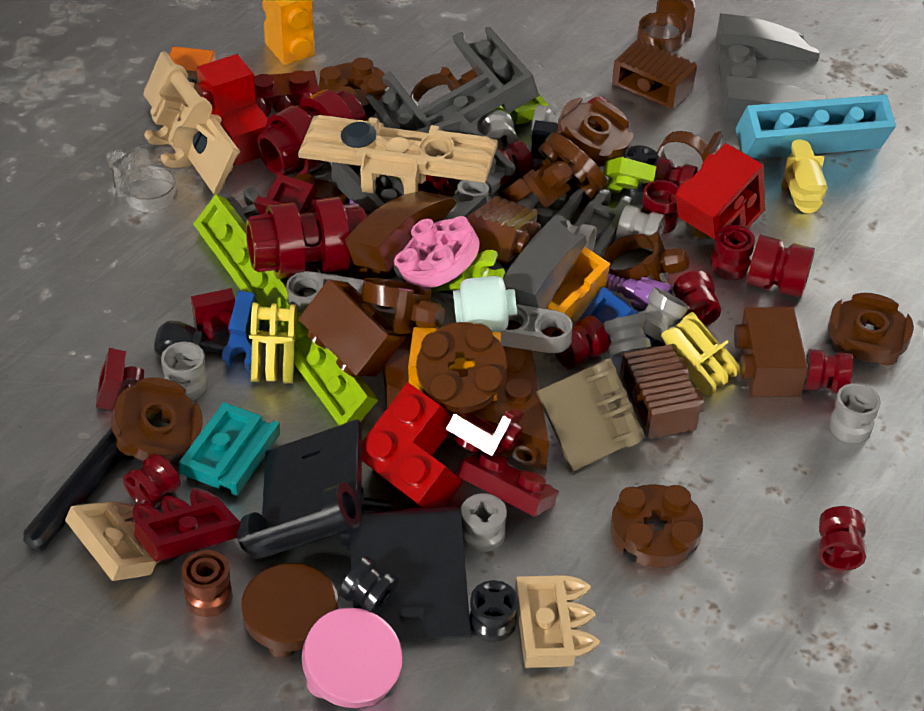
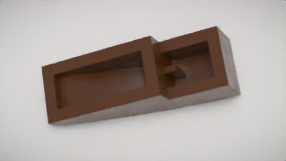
(389, 228)

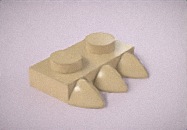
(111, 539)
(549, 620)

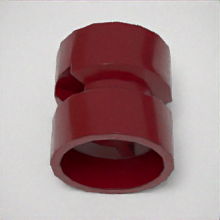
(780, 266)

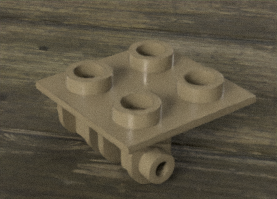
(591, 414)

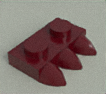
(284, 89)
(517, 487)
(183, 526)

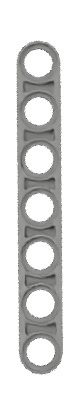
(526, 337)

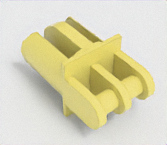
(805, 177)
(273, 339)
(706, 359)

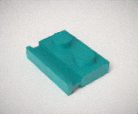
(229, 448)

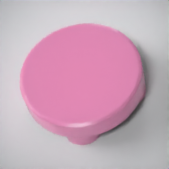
(437, 252)
(351, 658)

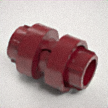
(287, 129)
(287, 240)

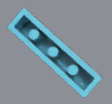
(825, 124)

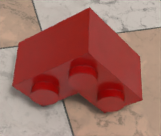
(231, 92)
(723, 192)
(403, 447)

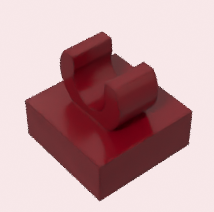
(213, 311)
(115, 378)

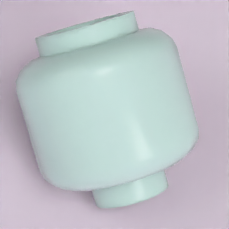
(485, 302)

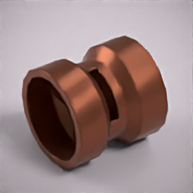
(207, 583)

